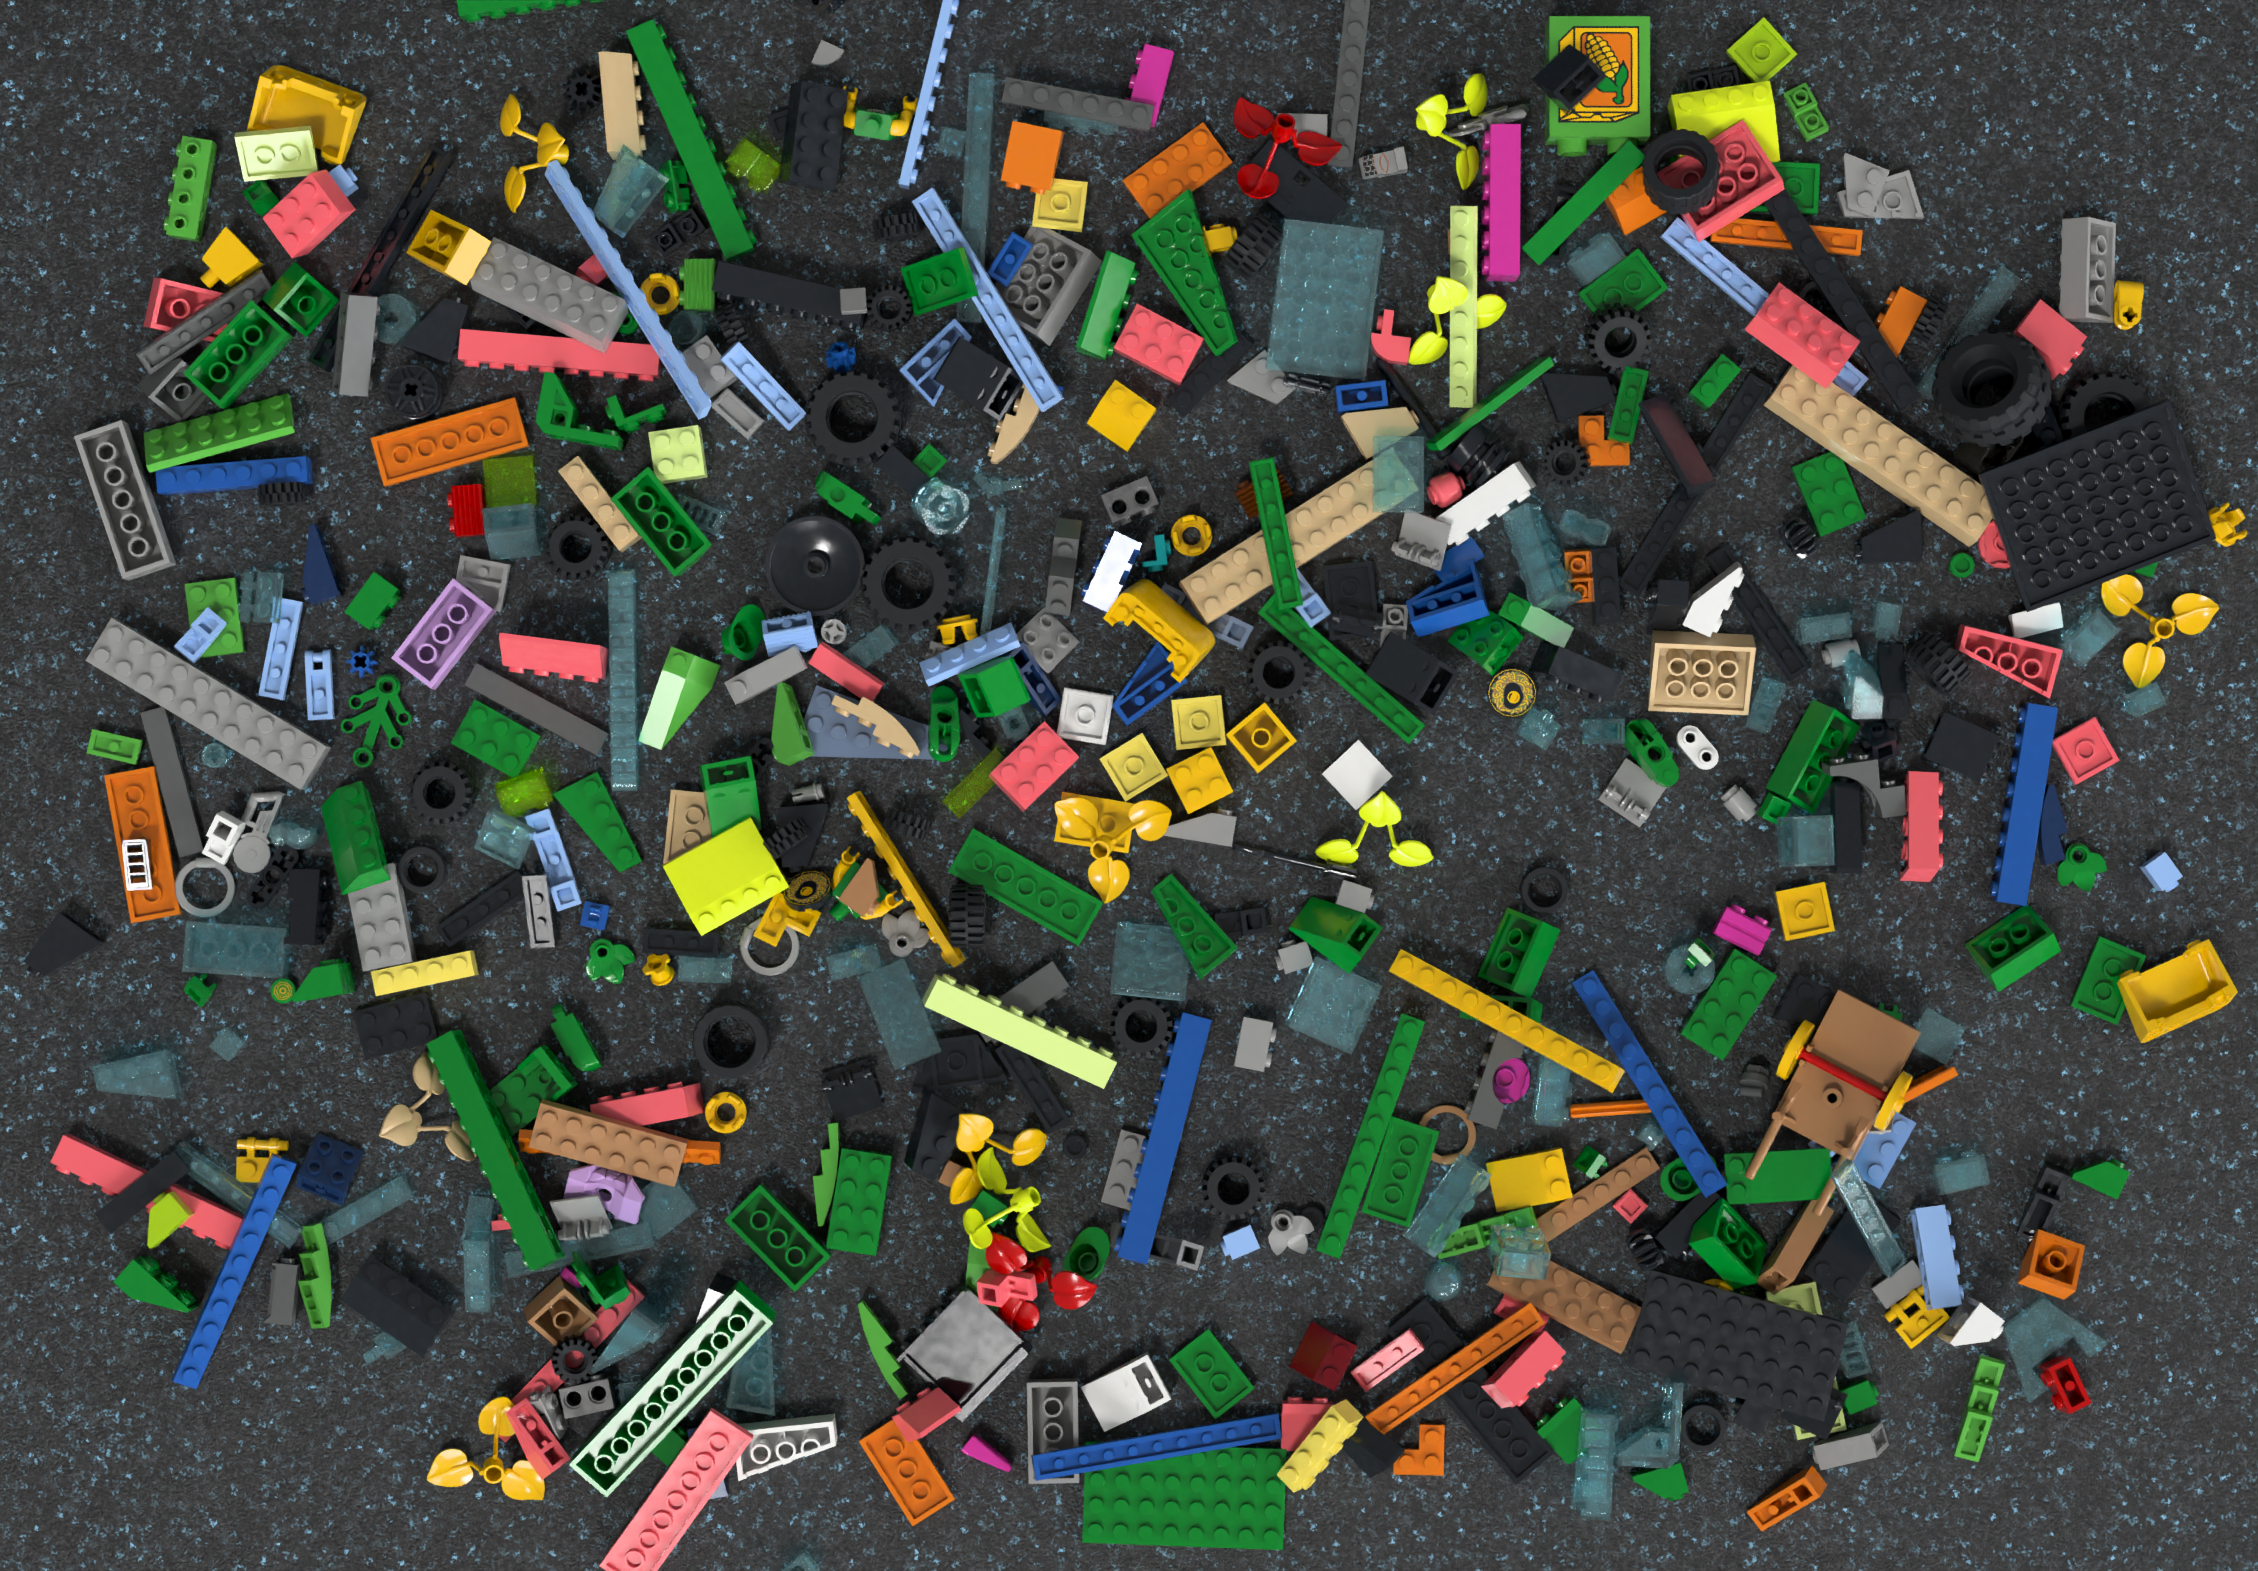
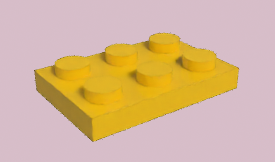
(1111, 821)

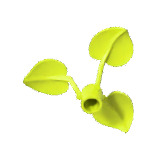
(1433, 120)
(1443, 297)
(1379, 812)
(1023, 1201)

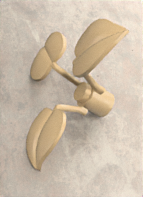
(404, 1123)

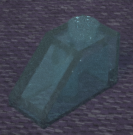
(853, 962)
(704, 969)

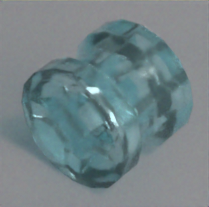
(221, 755)
(1650, 1135)

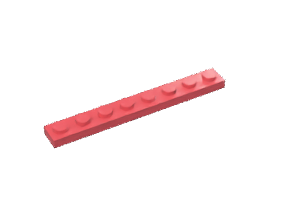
(596, 1333)

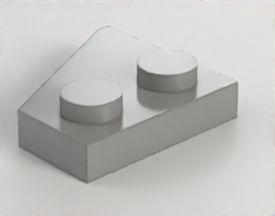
(1862, 184)
(1261, 381)
(485, 579)

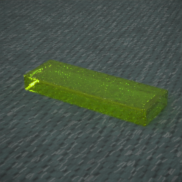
(973, 786)

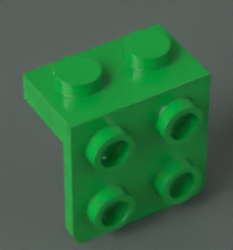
(632, 423)
(606, 1288)
(1561, 1428)

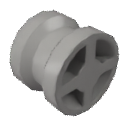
(835, 629)

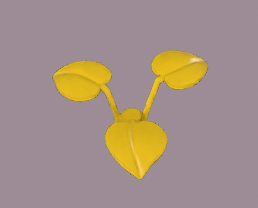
(549, 149)
(2191, 613)
(1105, 875)
(972, 1135)
(453, 1470)

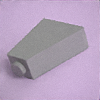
(1851, 1446)

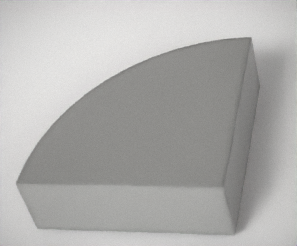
(827, 54)

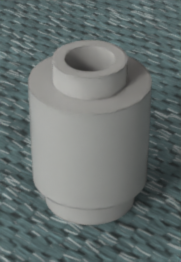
(1838, 651)
(1739, 803)

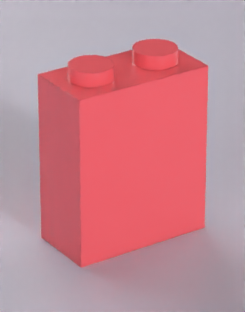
(2052, 337)

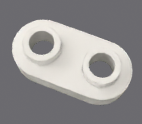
(1697, 747)

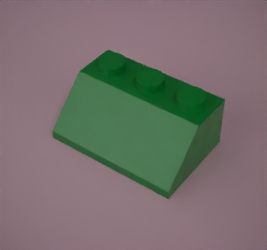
(2013, 947)
(1518, 952)
(328, 980)
(1729, 1245)

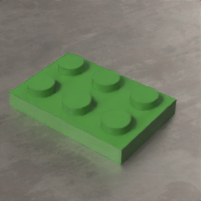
(223, 600)

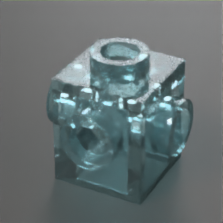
(1539, 728)

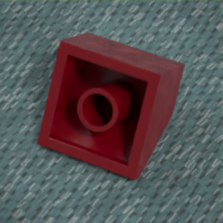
(1323, 1356)

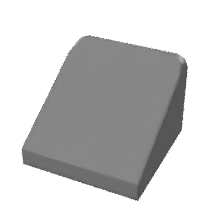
(853, 301)

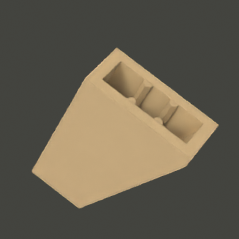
(1381, 422)

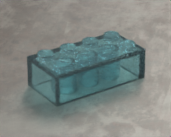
(236, 949)

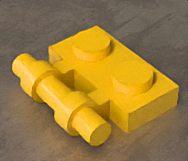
(250, 1167)
(1918, 1324)

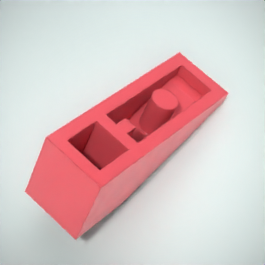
(536, 1439)

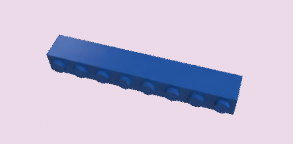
(2024, 804)

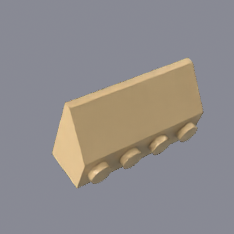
(620, 102)

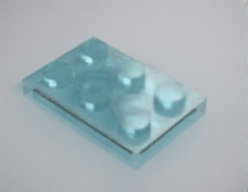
(1398, 474)

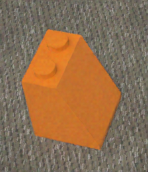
(1032, 157)

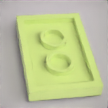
(276, 153)

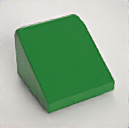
(261, 197)

